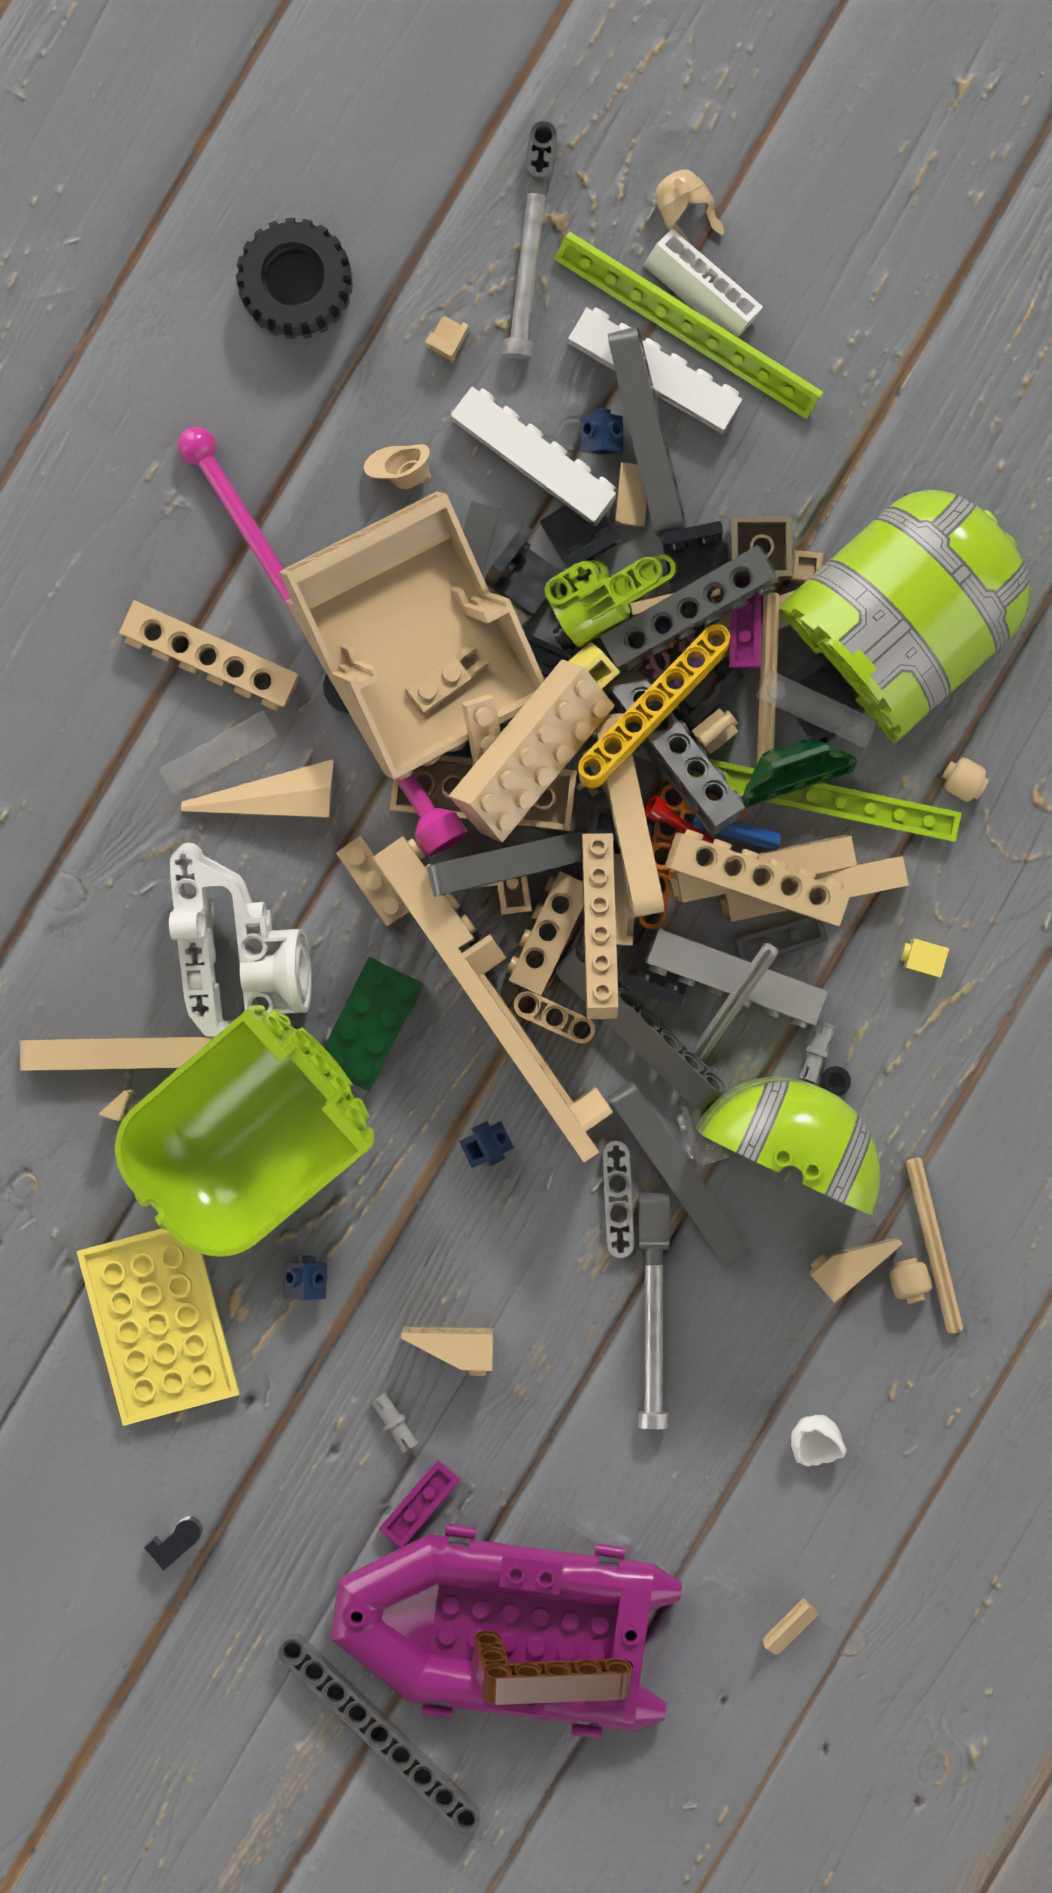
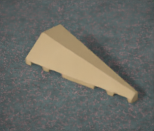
(292, 793)

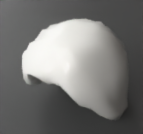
(817, 1441)

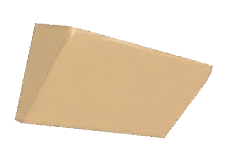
(631, 497)
(119, 1106)
(789, 1627)

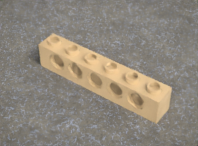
(142, 617)
(683, 860)
(599, 926)

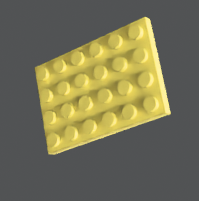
(157, 1325)

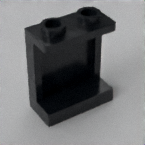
(825, 679)

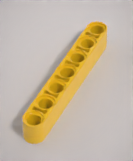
(658, 692)

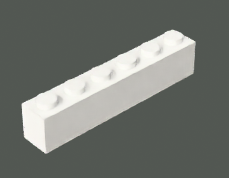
(672, 379)
(534, 456)

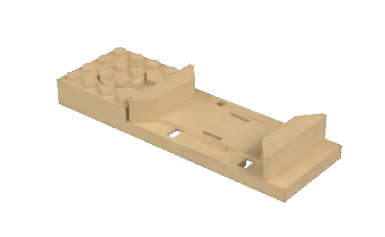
(451, 937)

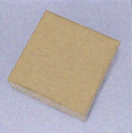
(805, 565)

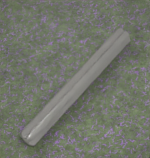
(735, 1000)

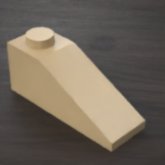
(845, 1268)

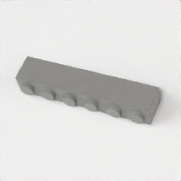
(722, 972)

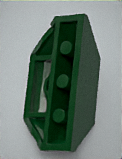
(795, 769)

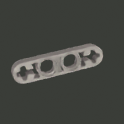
(621, 1198)

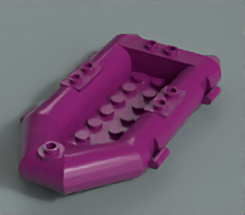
(420, 1608)

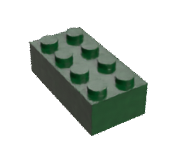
(371, 1021)

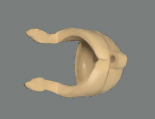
(675, 193)

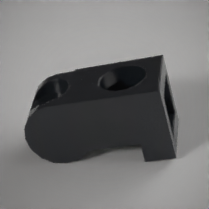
(177, 1543)

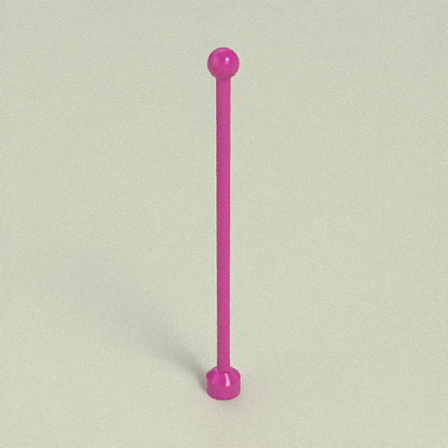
(437, 827)

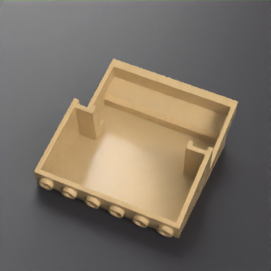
(394, 609)

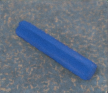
(747, 834)

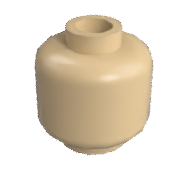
(965, 779)
(910, 1280)

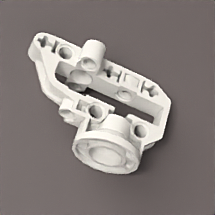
(275, 972)

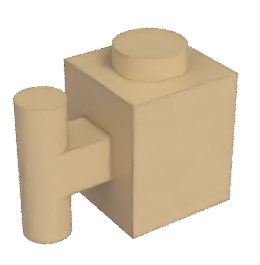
(715, 730)

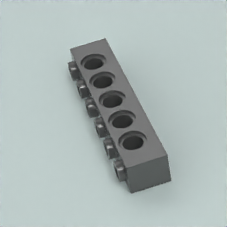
(619, 639)
(675, 767)

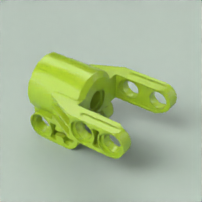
(602, 599)

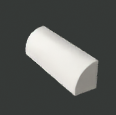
(701, 284)

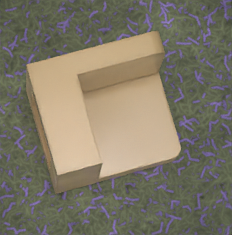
(447, 338)

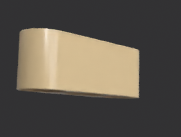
(564, 1029)

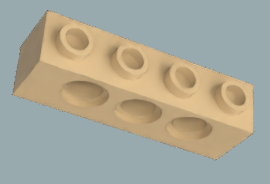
(537, 979)

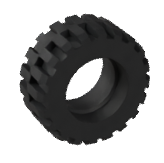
(283, 240)

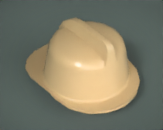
(401, 465)

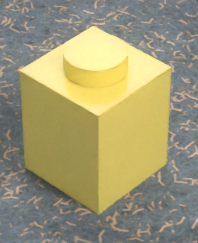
(596, 664)
(924, 957)

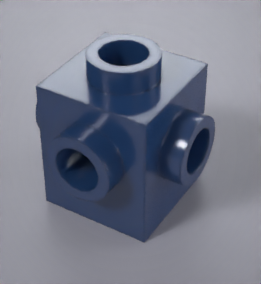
(601, 432)
(492, 1143)
(305, 1278)

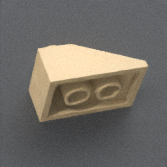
(461, 1347)

